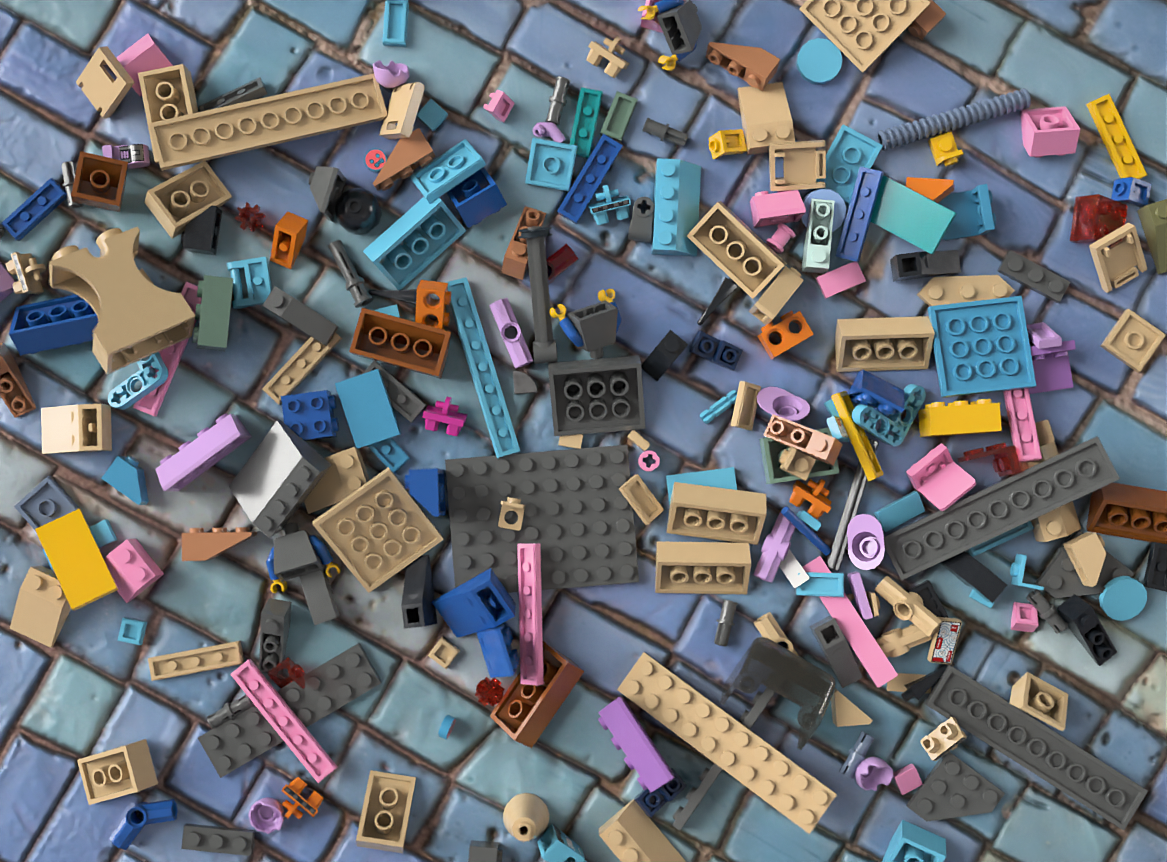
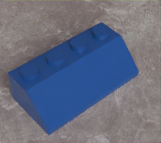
(52, 324)

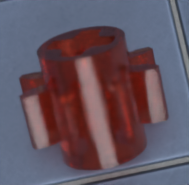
(245, 213)
(489, 691)

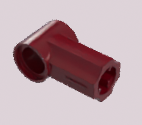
(560, 261)

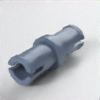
(857, 754)

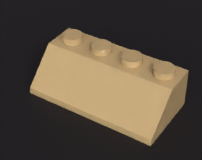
(167, 94)
(736, 249)
(883, 343)
(716, 513)
(1059, 521)
(702, 567)
(637, 838)

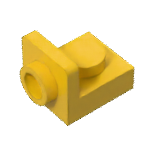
(727, 143)
(945, 149)

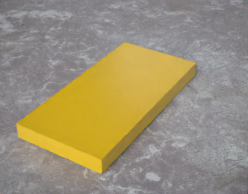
(76, 559)

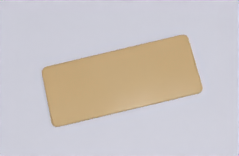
(897, 683)

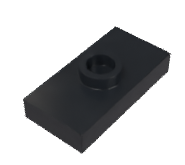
(930, 598)

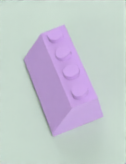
(202, 453)

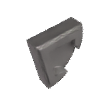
(523, 383)

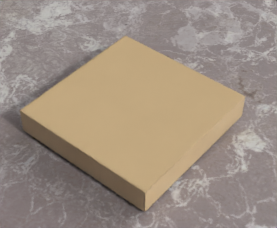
(1133, 340)

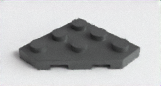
(1063, 581)
(953, 792)

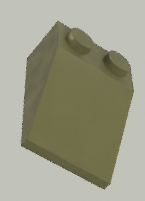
(1154, 224)

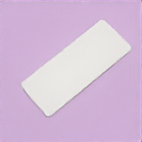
(791, 568)

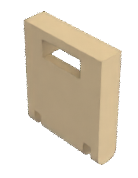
(100, 86)
(402, 110)
(800, 165)
(1117, 262)

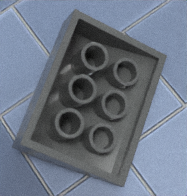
(596, 395)
(278, 478)

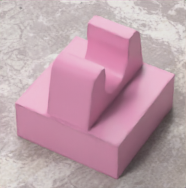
(499, 105)

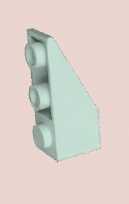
(818, 236)

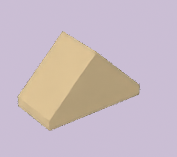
(846, 713)

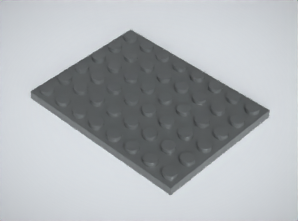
(569, 510)

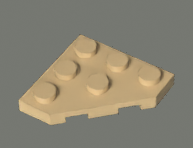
(964, 289)

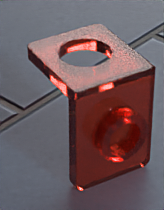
(295, 671)

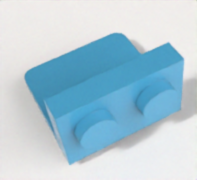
(973, 213)

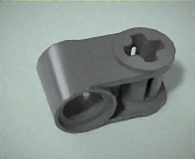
(641, 224)

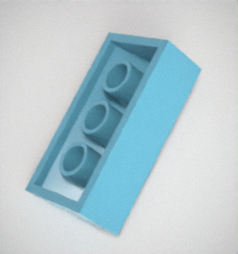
(675, 207)
(414, 241)

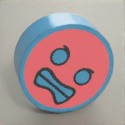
(375, 160)
(447, 726)

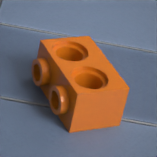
(427, 306)
(787, 338)

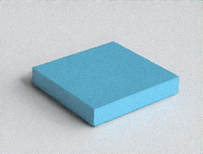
(551, 164)

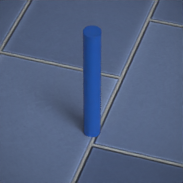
(805, 530)

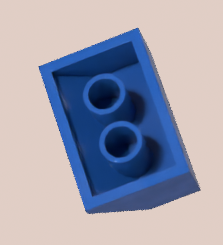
(428, 489)

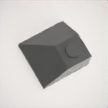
(327, 187)

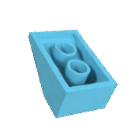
(915, 845)

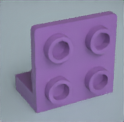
(1052, 367)

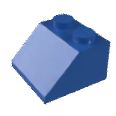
(476, 197)

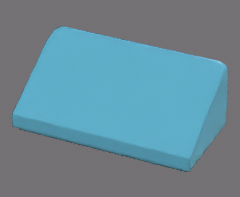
(900, 511)

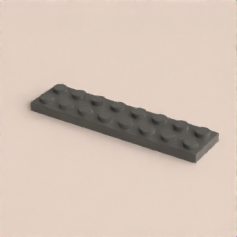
(325, 691)

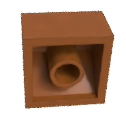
(99, 181)

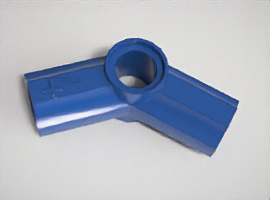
(131, 825)

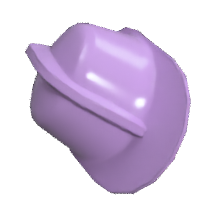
(783, 404)
(865, 541)

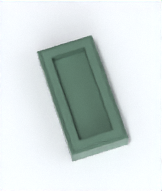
(619, 116)

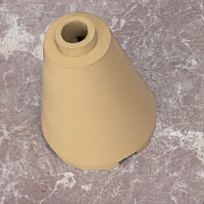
(526, 816)

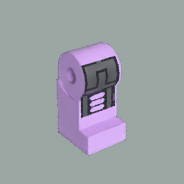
(136, 154)

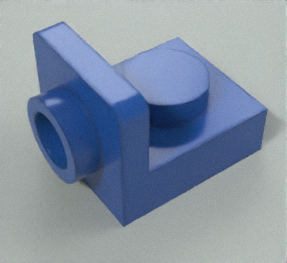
(1131, 191)

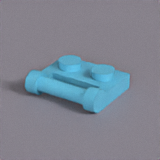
(257, 281)

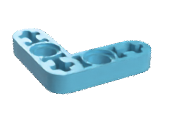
(149, 382)
(893, 423)

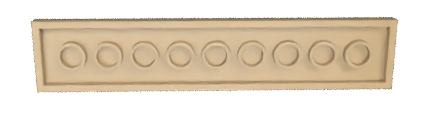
(267, 121)
(727, 742)

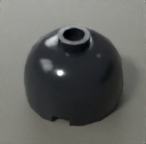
(358, 211)

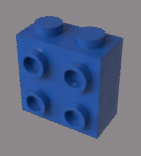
(311, 414)

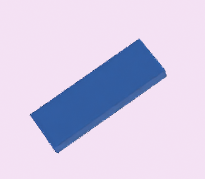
(35, 209)

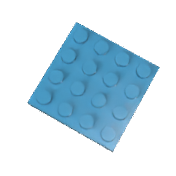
(981, 347)

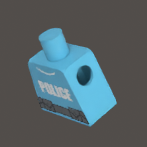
(558, 847)

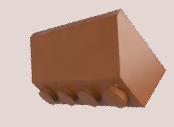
(401, 343)
(1129, 512)
(530, 708)

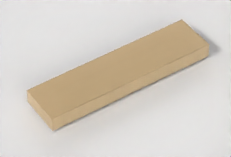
(298, 367)
(196, 660)

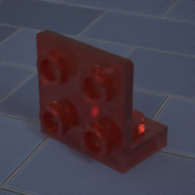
(1096, 217)
(1004, 461)

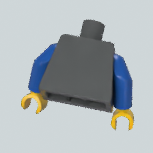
(679, 25)
(592, 325)
(297, 555)

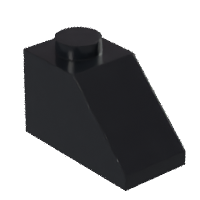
(203, 232)
(663, 355)

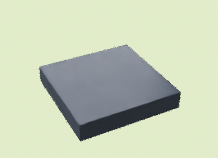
(45, 503)

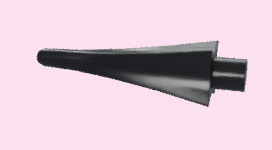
(724, 291)
(407, 296)
(919, 687)

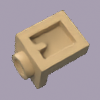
(796, 463)

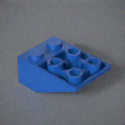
(877, 393)
(476, 605)
(498, 651)

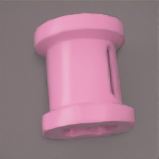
(780, 238)
(654, 457)

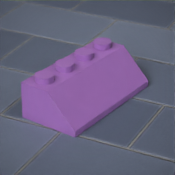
(636, 745)

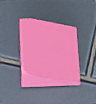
(1024, 617)
(907, 779)

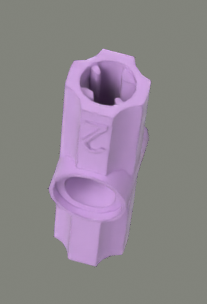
(506, 319)
(774, 549)

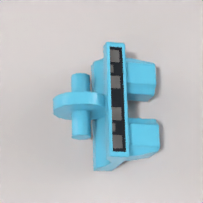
(600, 209)

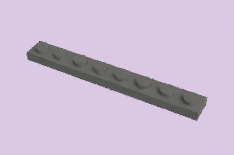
(710, 775)

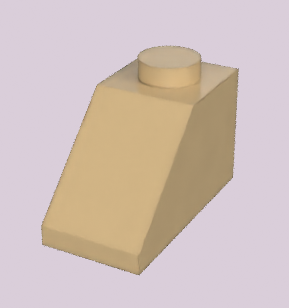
(1087, 556)

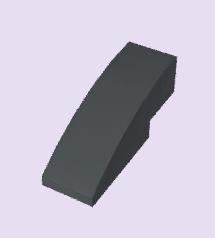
(319, 596)

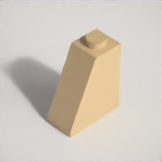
(776, 295)

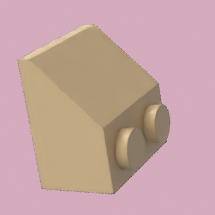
(1040, 700)

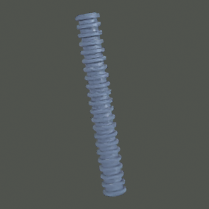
(954, 119)

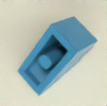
(128, 479)

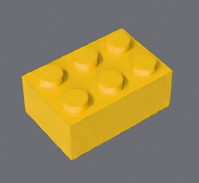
(959, 418)

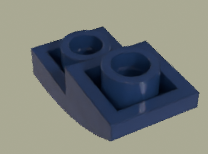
(716, 350)
(652, 801)

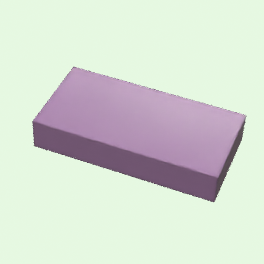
(1043, 336)
(859, 595)

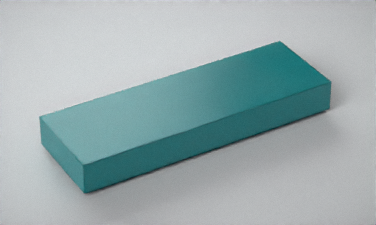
(586, 121)

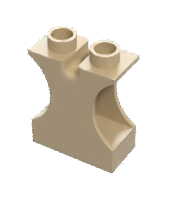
(131, 311)

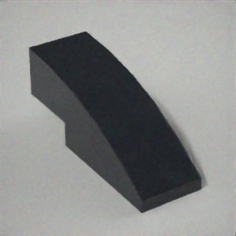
(975, 576)

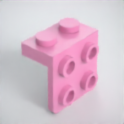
(940, 478)

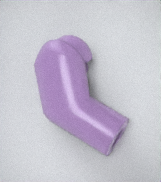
(548, 129)

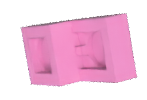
(840, 279)

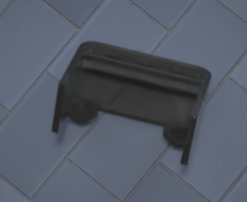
(788, 676)

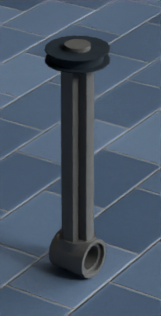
(544, 344)

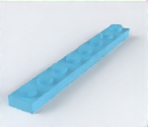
(482, 368)

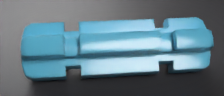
(719, 407)

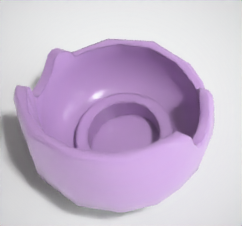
(391, 75)
(872, 773)
(267, 815)

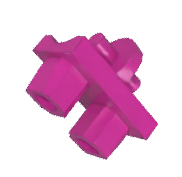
(445, 413)

